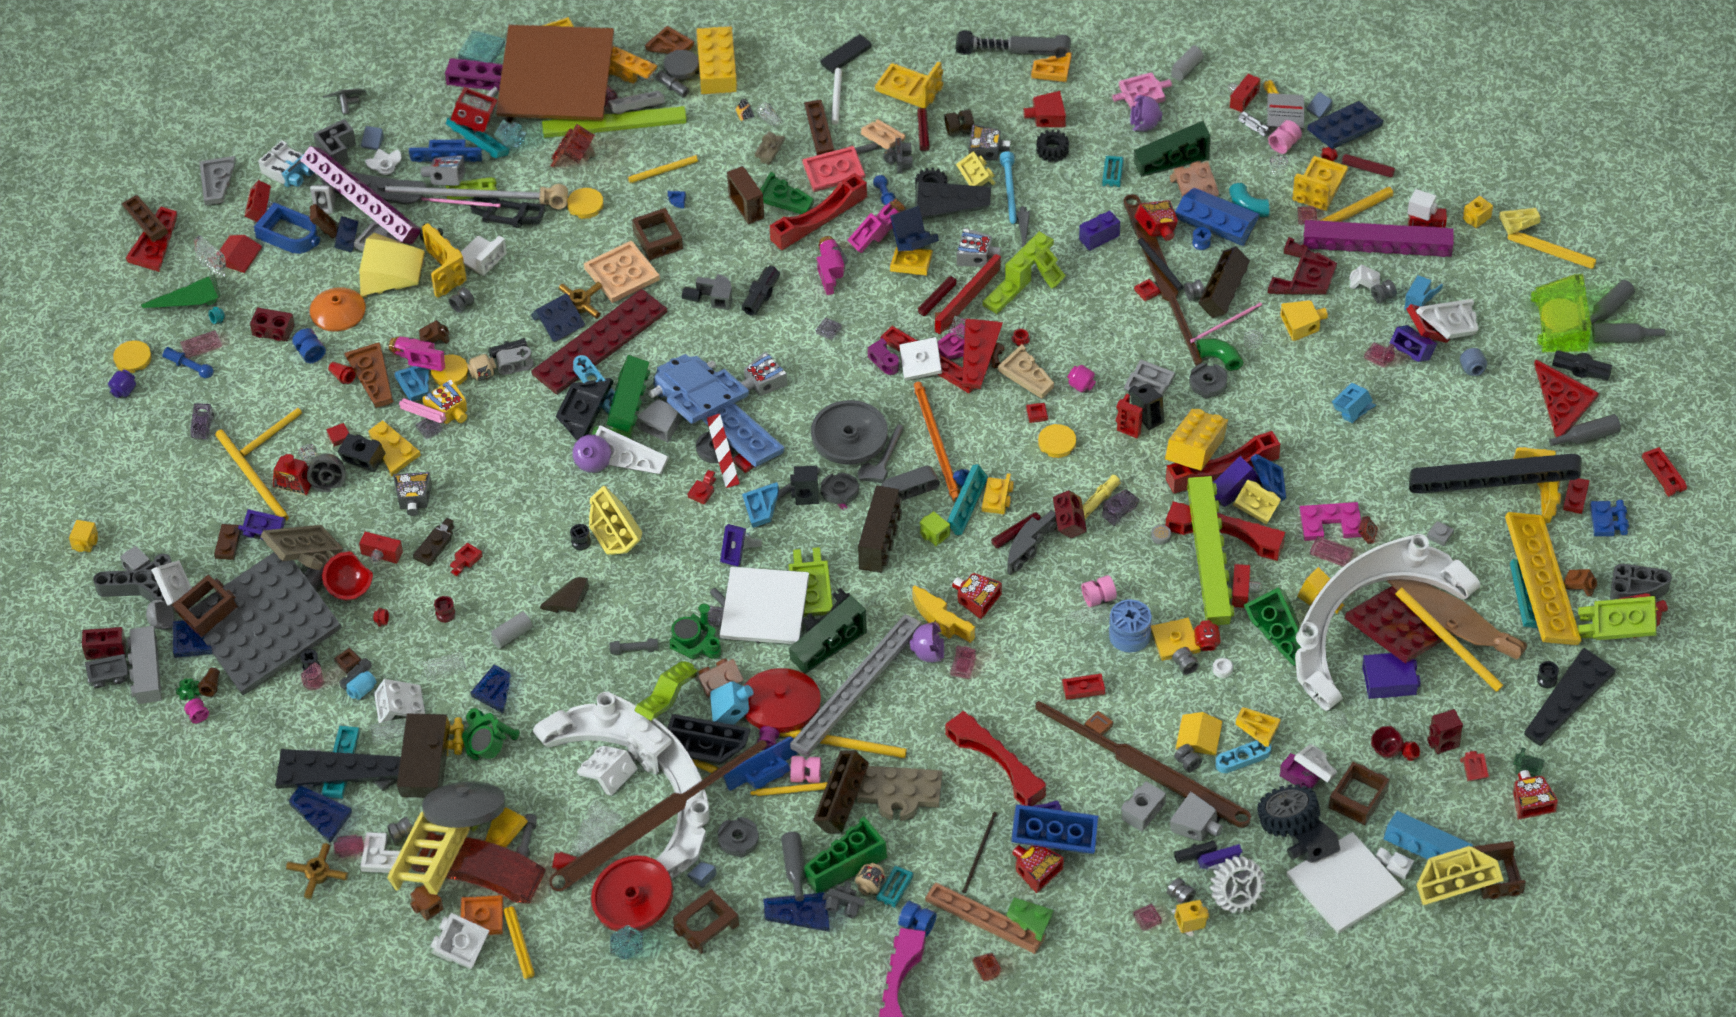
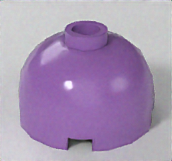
(1147, 111)
(591, 453)
(927, 640)

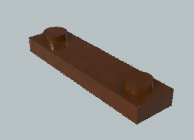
(818, 127)
(144, 218)

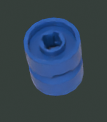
(308, 345)
(916, 918)

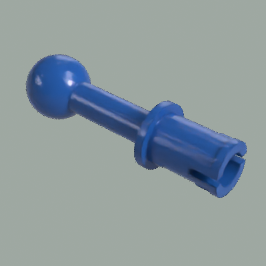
(881, 182)
(204, 370)

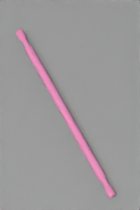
(460, 202)
(1226, 322)

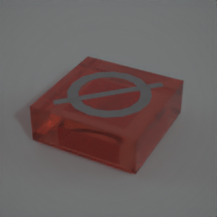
(1368, 529)

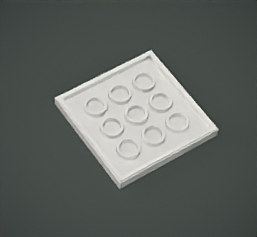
(764, 605)
(1346, 884)

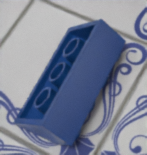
(1217, 215)
(1054, 829)

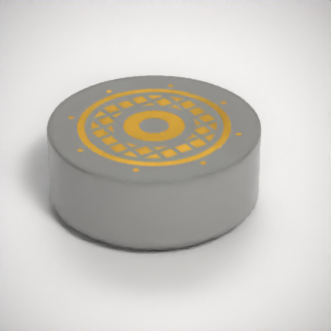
(1161, 534)

